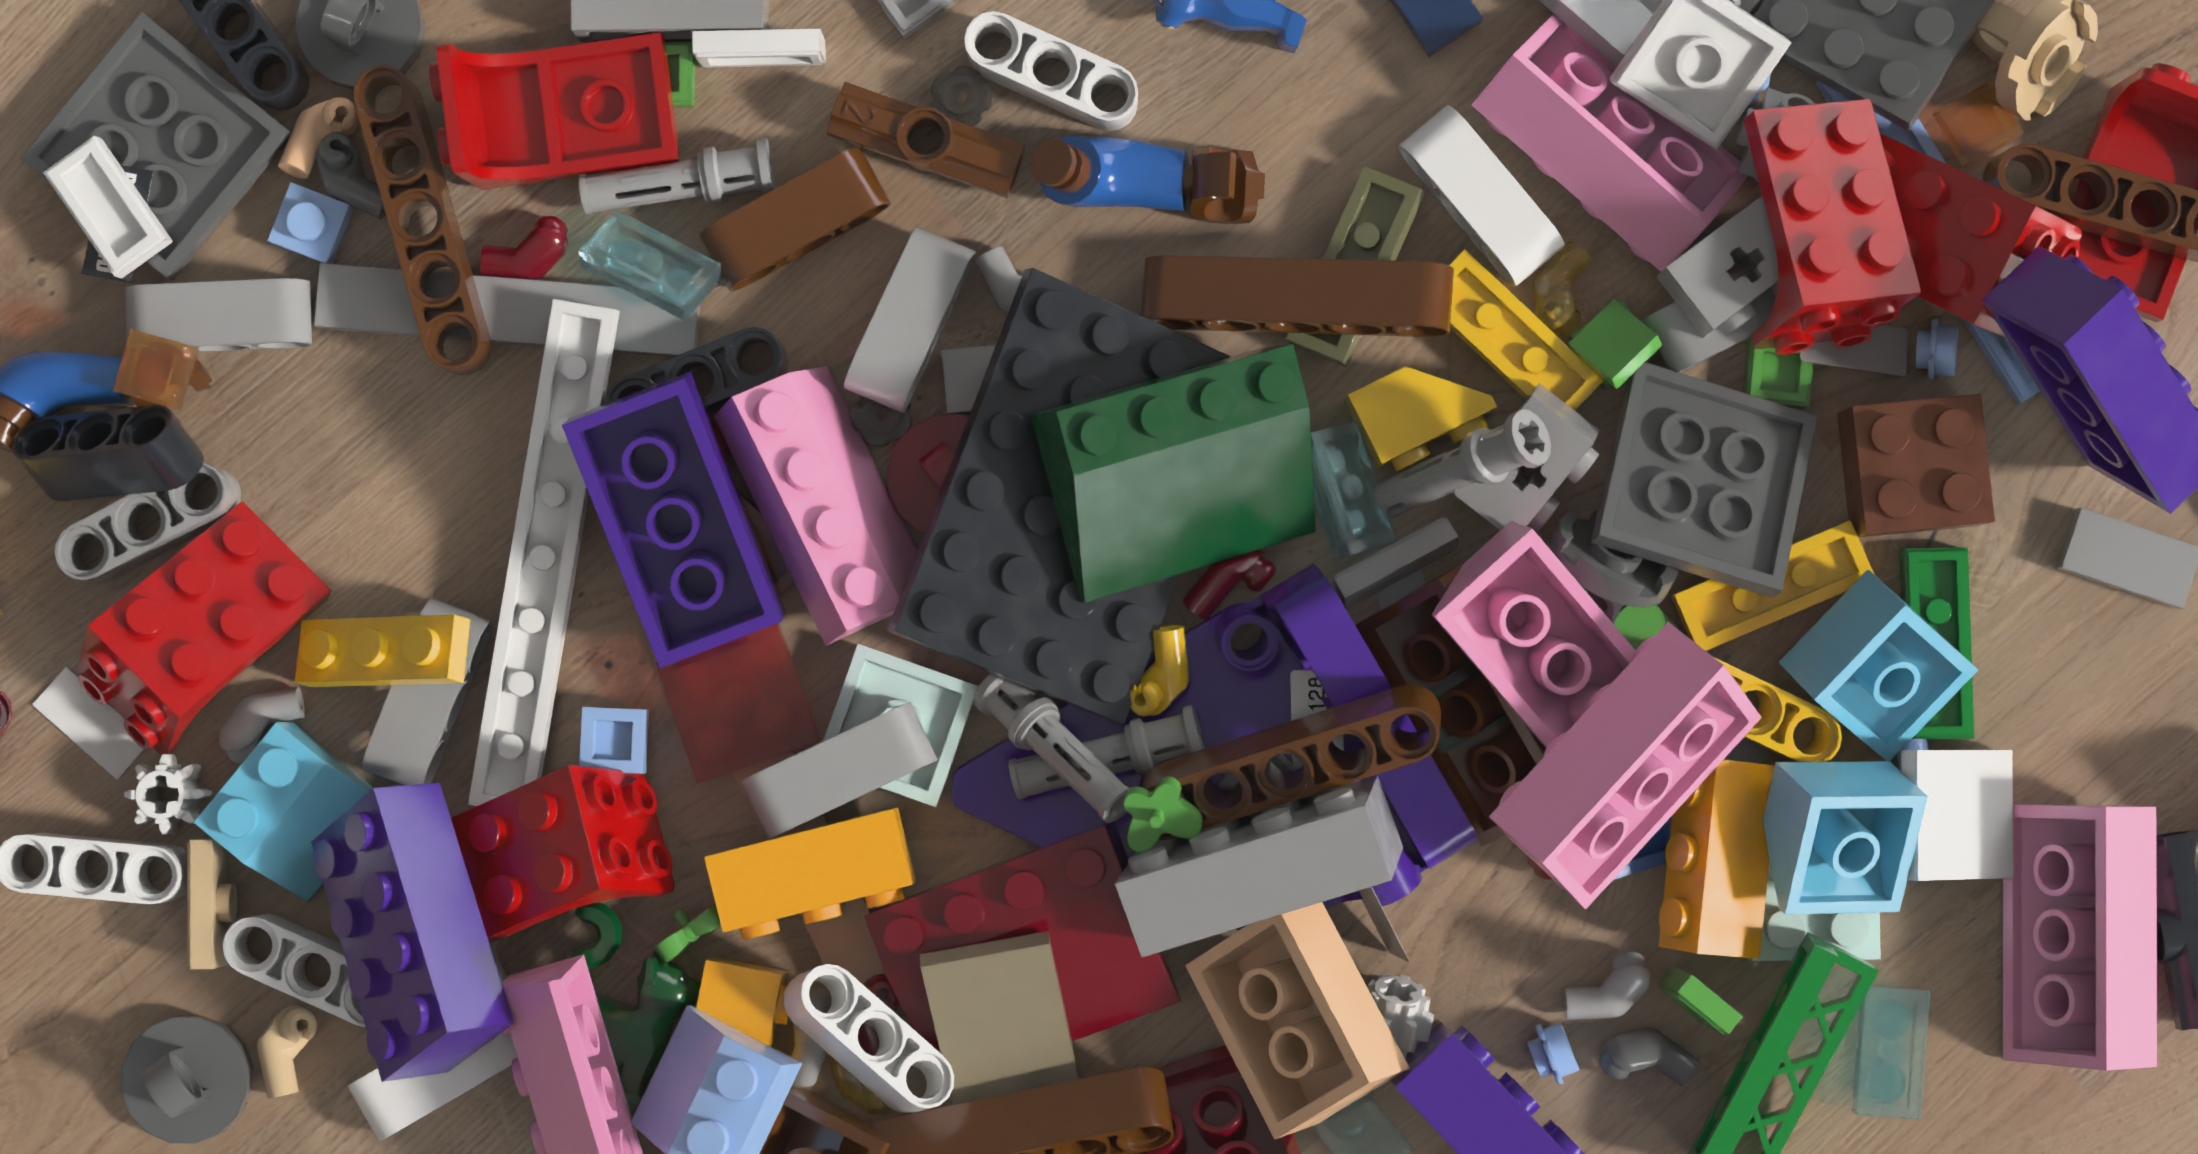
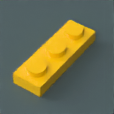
(1513, 337)
(1815, 572)
(382, 651)

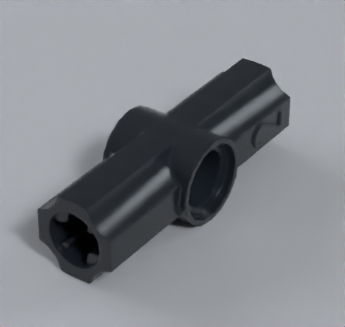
(2179, 922)

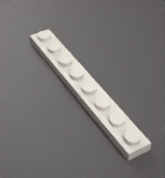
(542, 555)

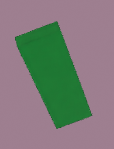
(1938, 590)

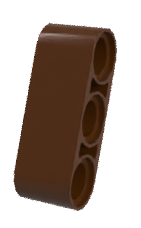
(795, 218)

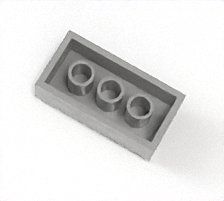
(1260, 866)

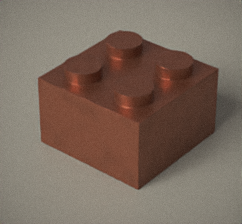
(1916, 465)

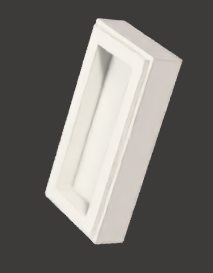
(759, 48)
(107, 207)

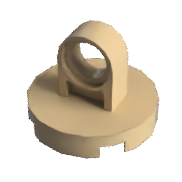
(2036, 53)

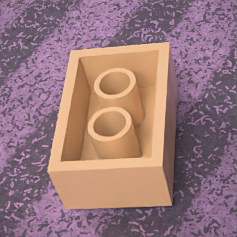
(1296, 1018)

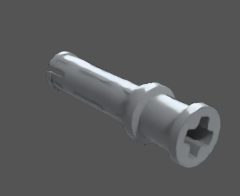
(708, 175)
(1481, 458)
(1039, 728)
(1136, 748)

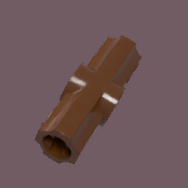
(886, 128)

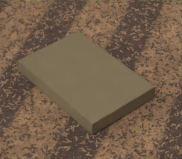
(999, 1016)

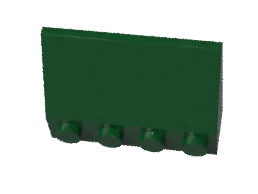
(1180, 470)

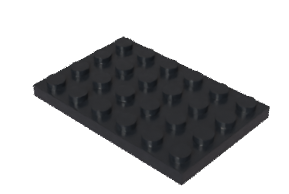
(993, 558)

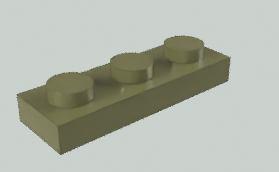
(1368, 229)

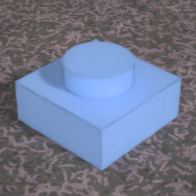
(311, 224)
(614, 739)

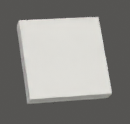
(1700, 64)
(1966, 814)

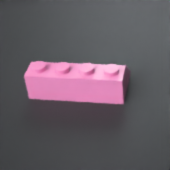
(1606, 146)
(820, 499)
(1532, 631)
(1626, 764)
(2081, 937)
(567, 1062)

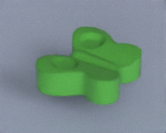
(1160, 813)
(690, 931)

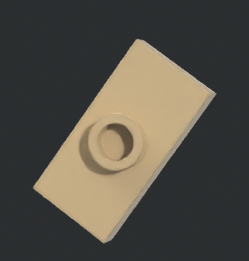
(209, 903)

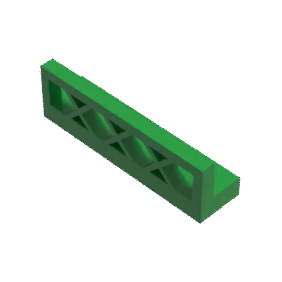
(1770, 1045)

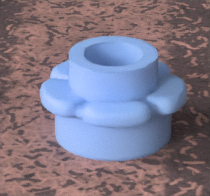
(1937, 350)
(1553, 1052)

